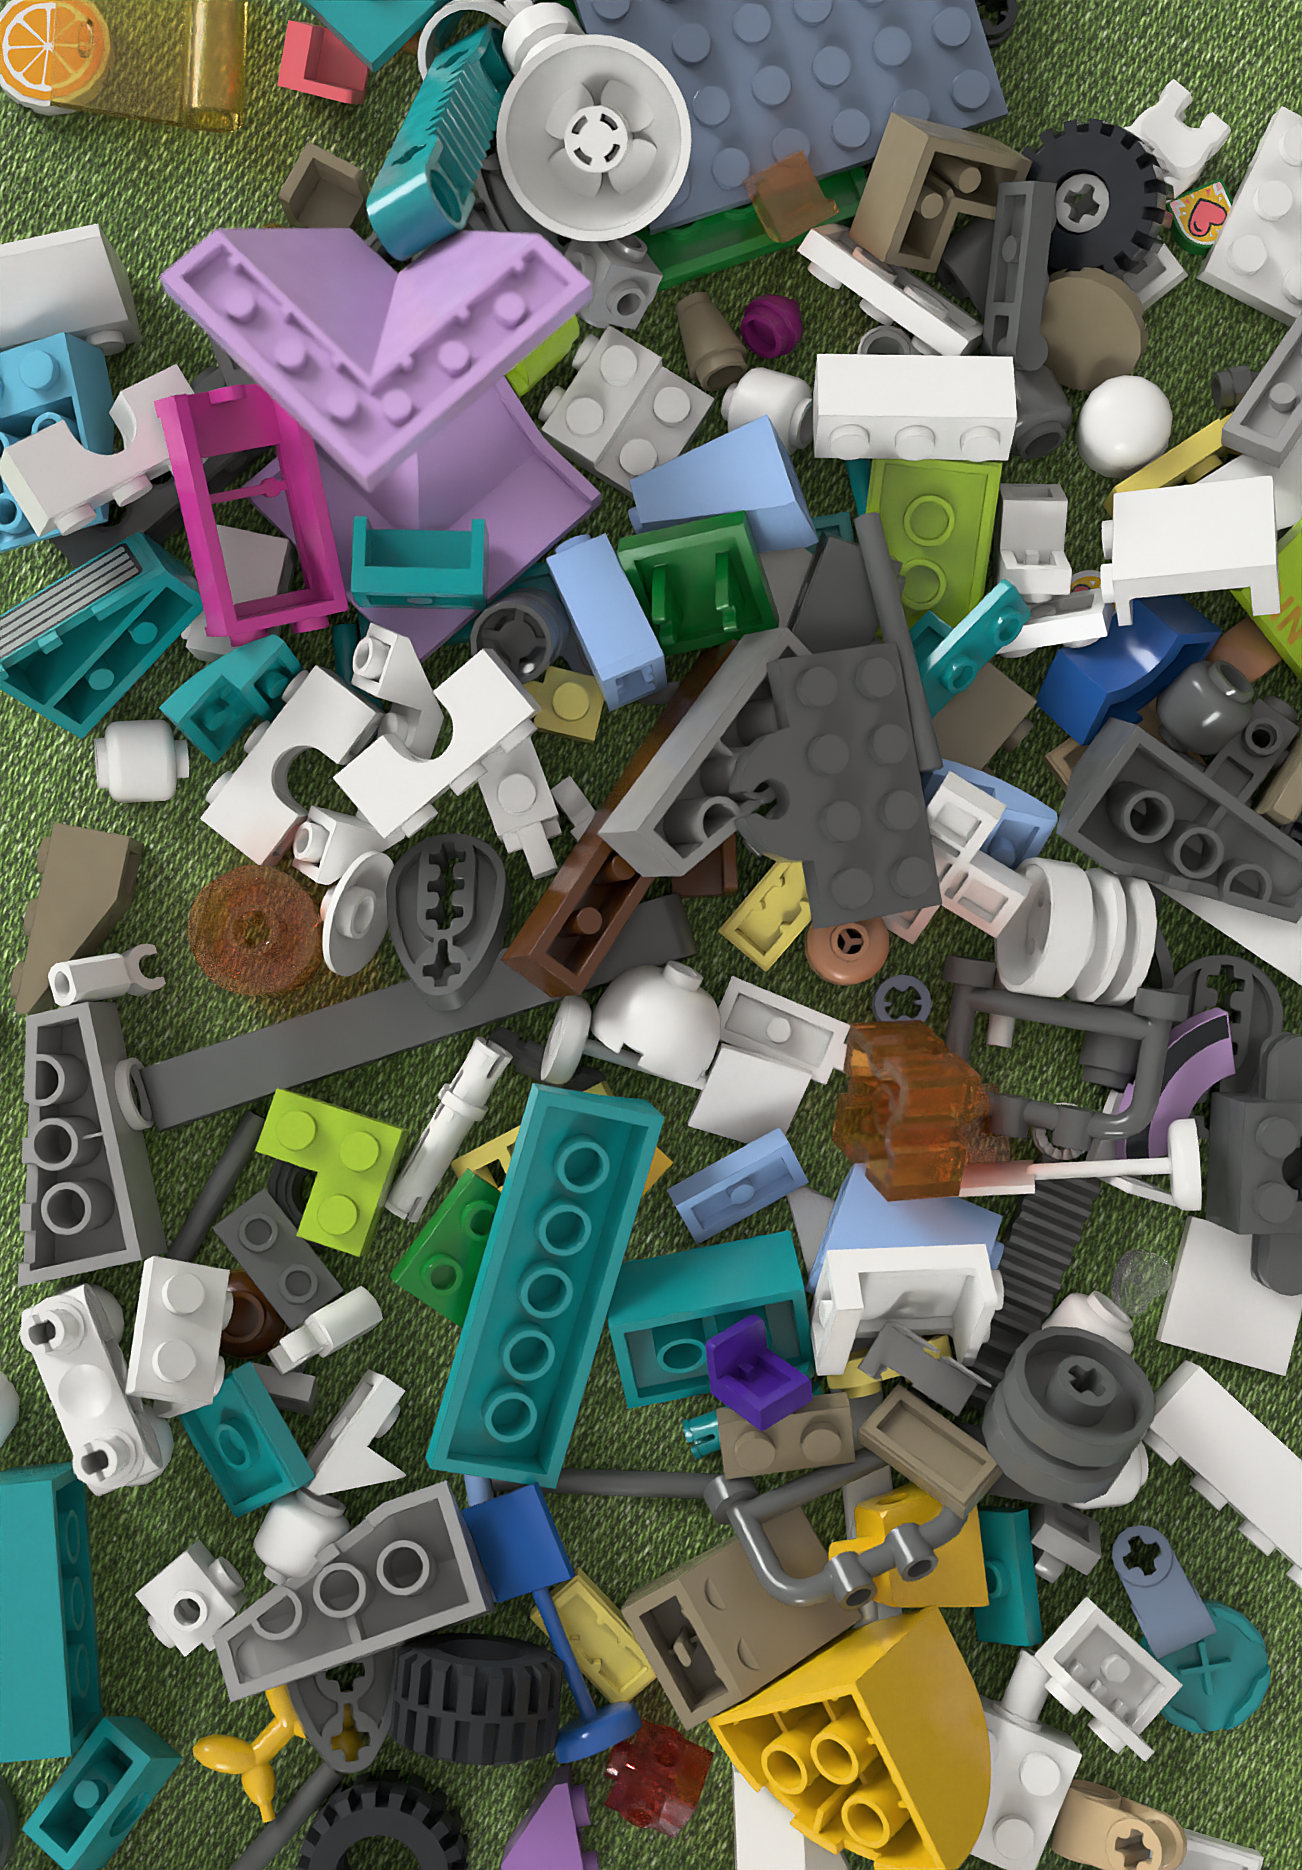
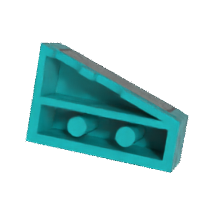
(96, 632)

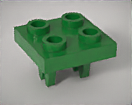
(700, 582)
(450, 1248)

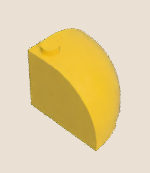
(873, 1744)

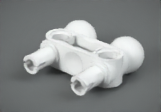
(79, 1358)

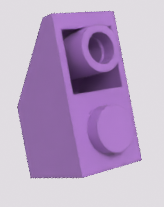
(552, 1831)

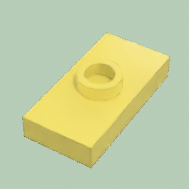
(770, 915)
(599, 1639)

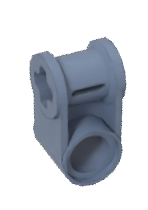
(1164, 1601)

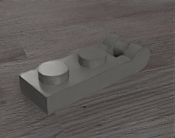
(1019, 273)

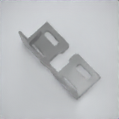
(929, 1376)

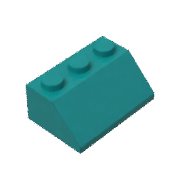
(680, 1300)

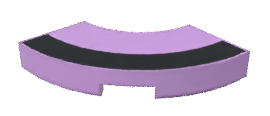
(1195, 1060)

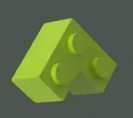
(353, 1164)

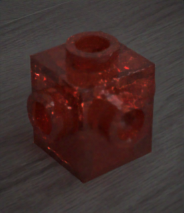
(656, 1778)

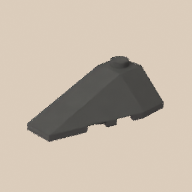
(1168, 823)

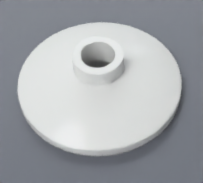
(356, 914)

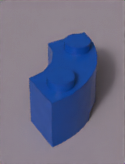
(1126, 666)

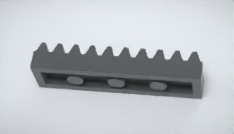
(1032, 1263)

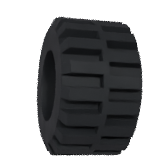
(476, 1698)
(388, 1810)

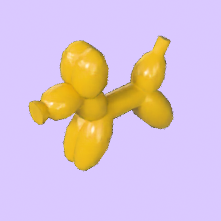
(252, 1760)

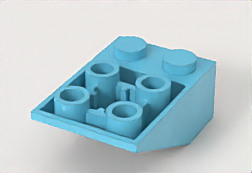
(40, 387)

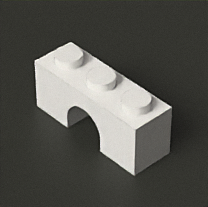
(64, 482)
(486, 712)
(255, 803)

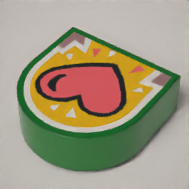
(1199, 216)

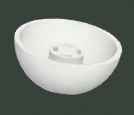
(557, 144)

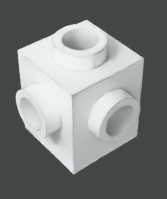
(173, 1593)

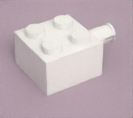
(1028, 1770)

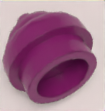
(772, 325)

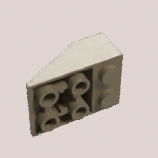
(719, 1631)

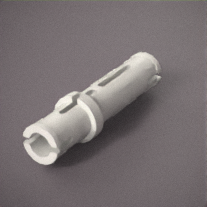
(459, 1108)

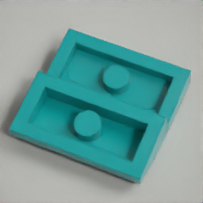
(232, 693)

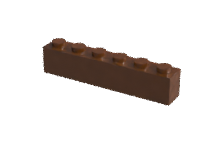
(595, 885)

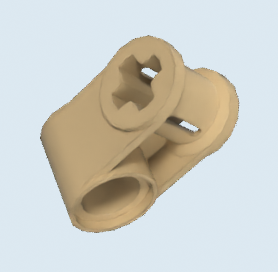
(1106, 1831)

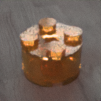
(243, 899)

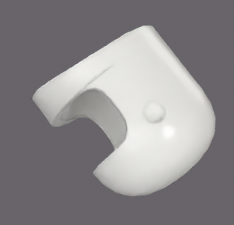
(1123, 426)

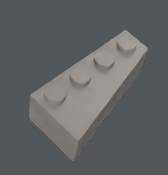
(682, 797)
(86, 1167)

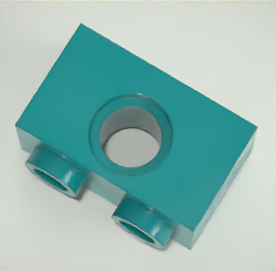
(102, 1793)

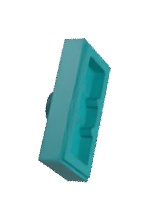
(1010, 1579)

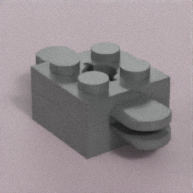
(1258, 1165)

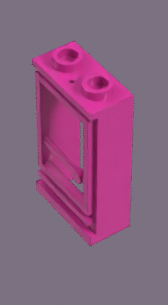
(236, 421)

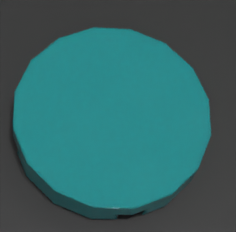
(1220, 1674)

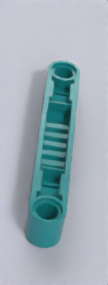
(440, 147)

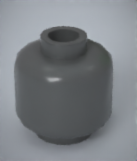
(1041, 413)
(1205, 707)

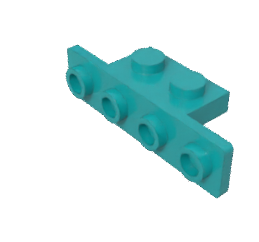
(952, 657)

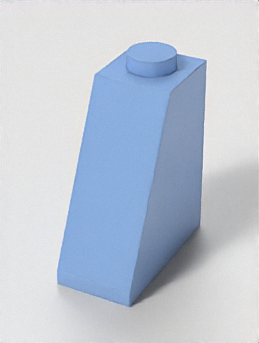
(727, 475)
(607, 620)
(867, 1220)

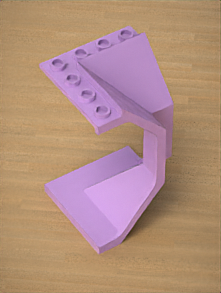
(401, 385)

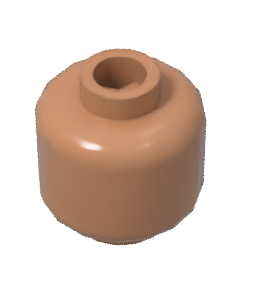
(837, 965)

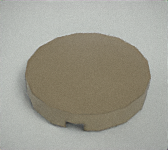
(1091, 328)

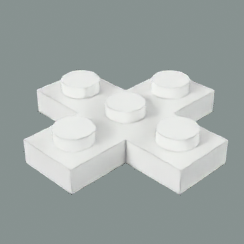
(968, 879)

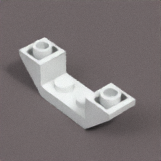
(391, 671)

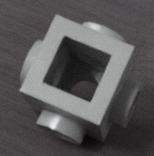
(621, 280)

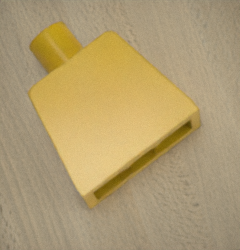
(960, 1570)

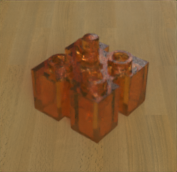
(907, 1109)

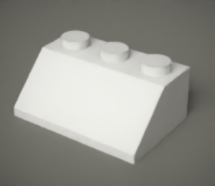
(66, 285)

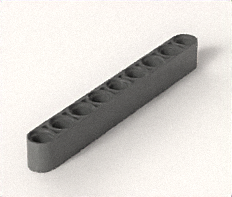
(383, 1026)

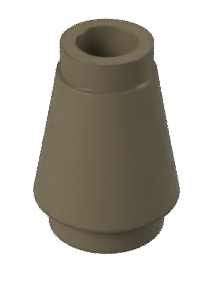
(710, 344)

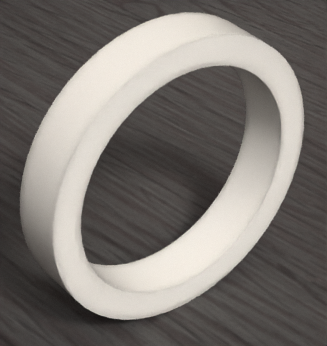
(124, 1096)

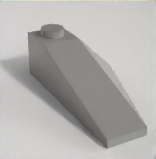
(374, 1589)

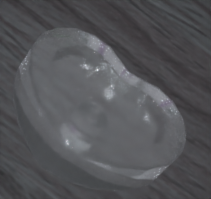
(1139, 1279)

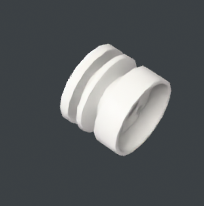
(1078, 934)

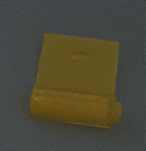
(152, 60)

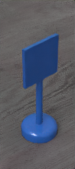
(527, 1556)

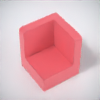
(321, 65)

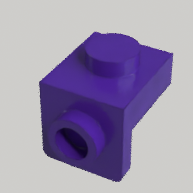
(753, 1377)

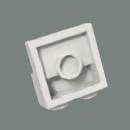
(622, 411)

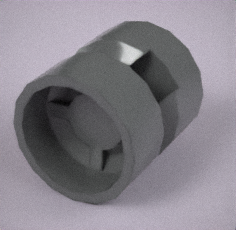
(524, 630)

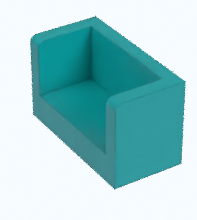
(420, 567)

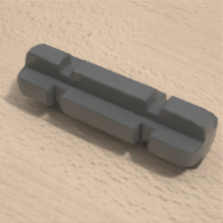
(529, 1057)

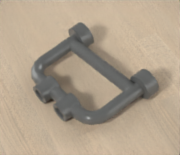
(1072, 1125)
(848, 1573)

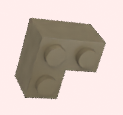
(922, 182)

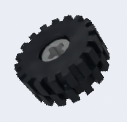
(1126, 186)

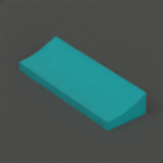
(544, 1285)

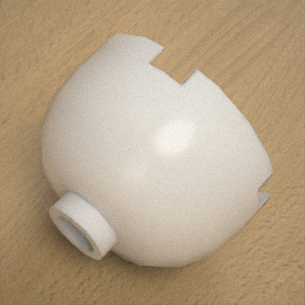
(661, 1018)

